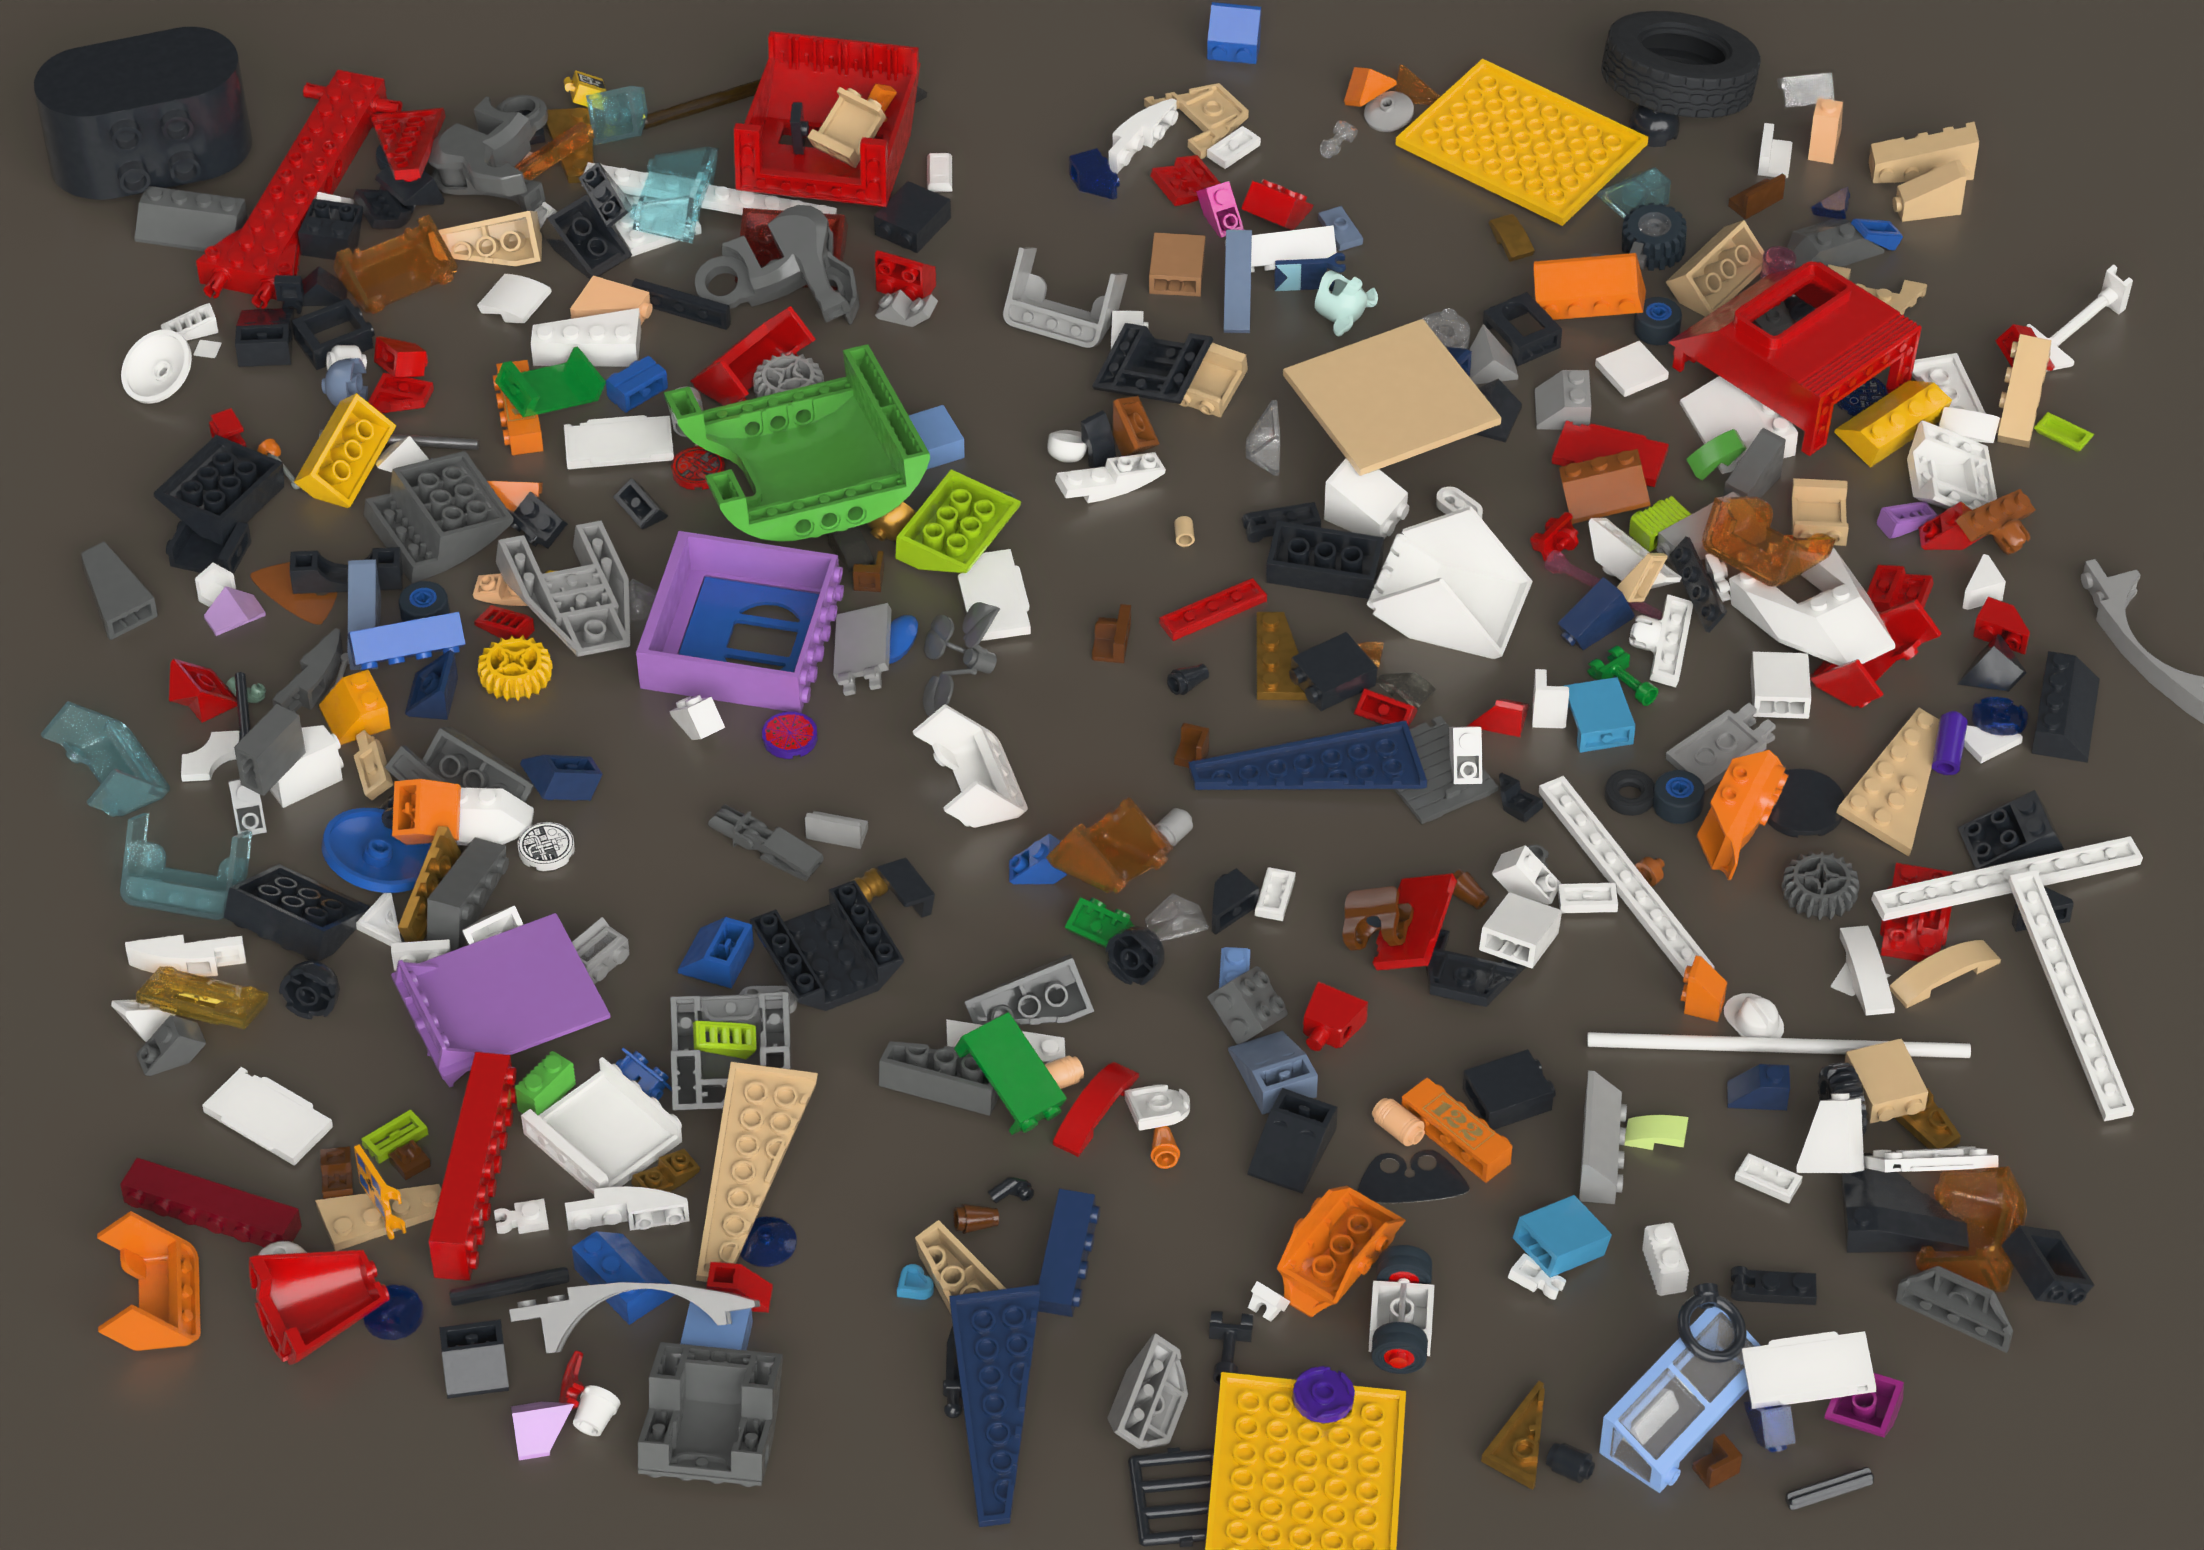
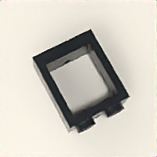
(326, 318)
(2047, 1265)

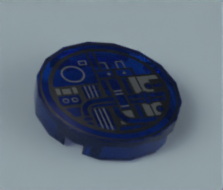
(1863, 397)

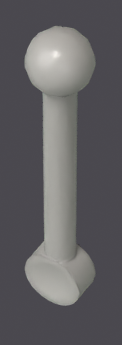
(345, 660)

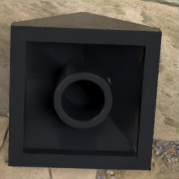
(1507, 407)

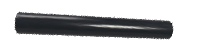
(242, 704)

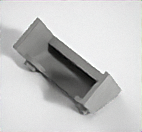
(1030, 310)

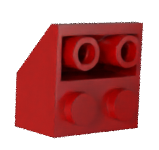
(1276, 204)
(898, 273)

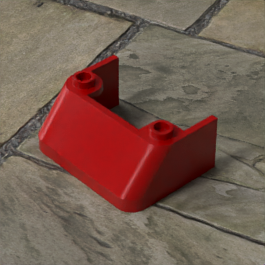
(733, 372)
(1854, 681)

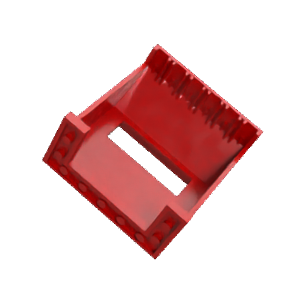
(811, 72)
(1812, 361)

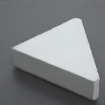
(1986, 745)
(381, 921)

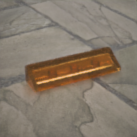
(555, 150)

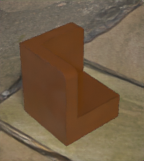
(869, 576)
(1193, 744)
(1720, 1464)

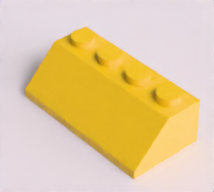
(1893, 420)
(345, 452)

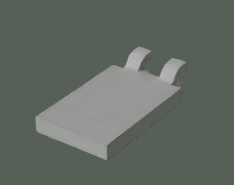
(862, 646)
(1715, 745)

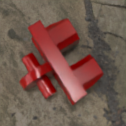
(1558, 536)

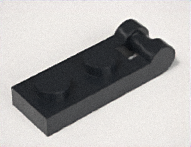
(1300, 514)
(1773, 1286)

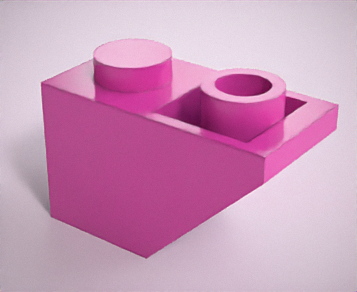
(1220, 208)

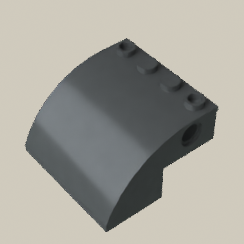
(702, 1076)
(710, 1414)

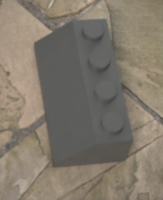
(187, 218)

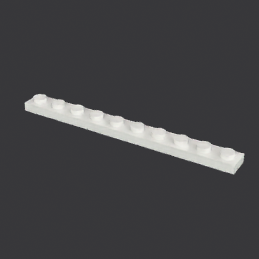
(716, 198)
(1619, 869)
(1994, 880)
(2071, 996)

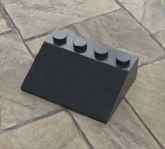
(221, 487)
(294, 912)

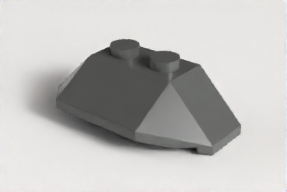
(1831, 243)
(1958, 1305)

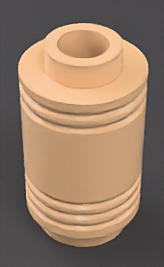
(1066, 1071)
(1398, 1121)

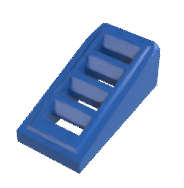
(1879, 232)

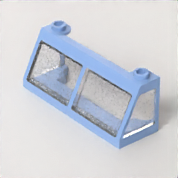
(1675, 1404)

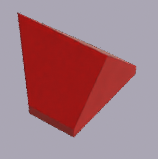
(1504, 718)

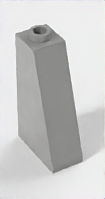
(1692, 527)

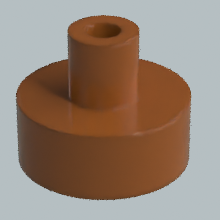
(1651, 869)

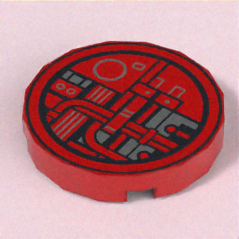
(693, 464)

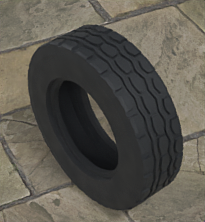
(1680, 64)

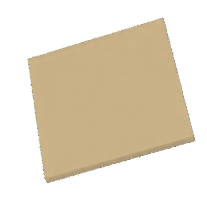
(1391, 397)

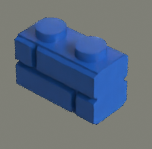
(636, 383)

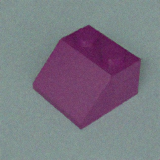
(1869, 1411)

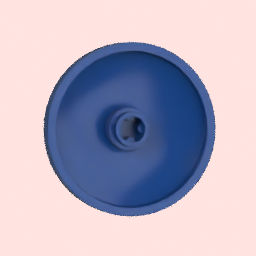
(368, 855)

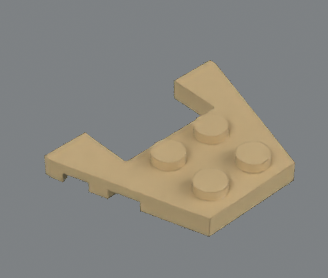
(1211, 110)
(1907, 298)

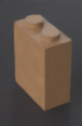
(1177, 264)

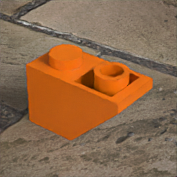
(1704, 992)

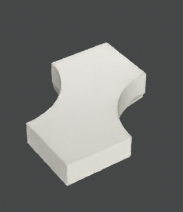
(203, 762)

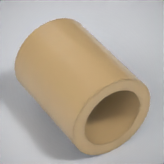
(1184, 531)

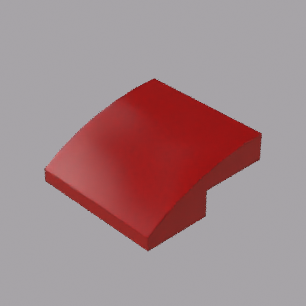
(1184, 179)
(1894, 587)

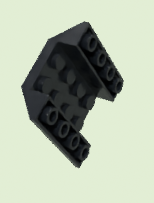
(831, 951)

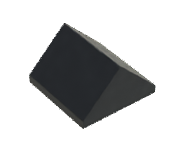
(418, 192)

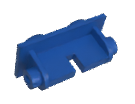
(651, 1081)

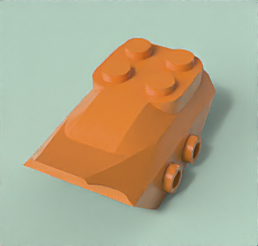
(1739, 806)
(1334, 1248)

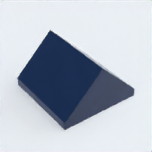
(434, 689)

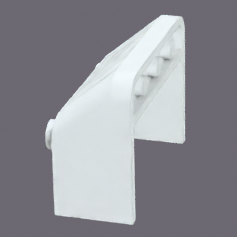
(980, 767)

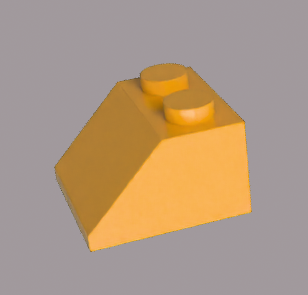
(354, 707)

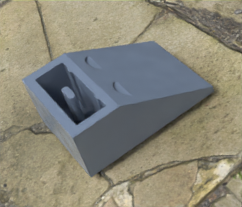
(1274, 1064)

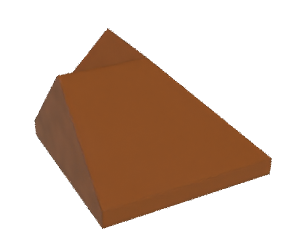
(1132, 427)

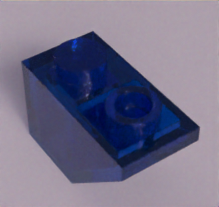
(1093, 174)

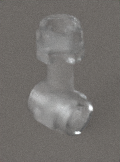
(1342, 132)

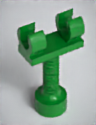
(1619, 661)

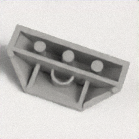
(1150, 1396)

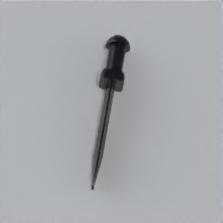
(952, 1385)

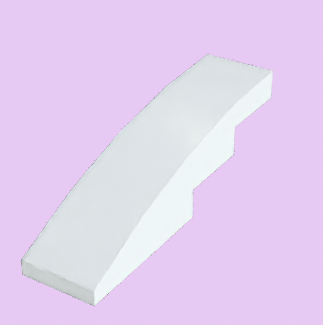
(1867, 970)

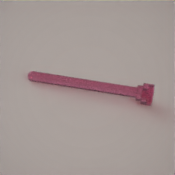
(1558, 563)

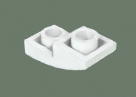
(1970, 424)

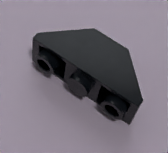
(605, 194)

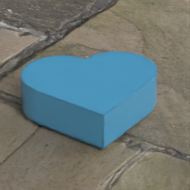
(914, 1283)

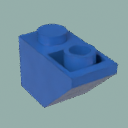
(1032, 866)

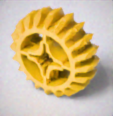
(521, 670)

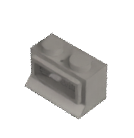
(601, 949)

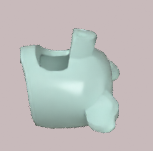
(1346, 301)

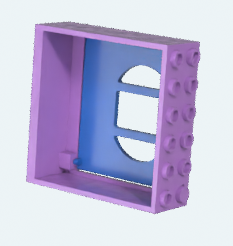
(702, 600)

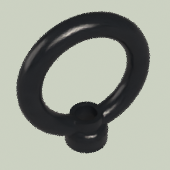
(1706, 1297)

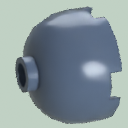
(344, 380)

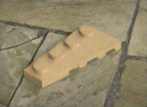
(357, 1220)

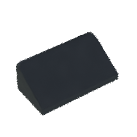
(639, 504)

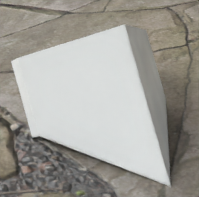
(400, 454)

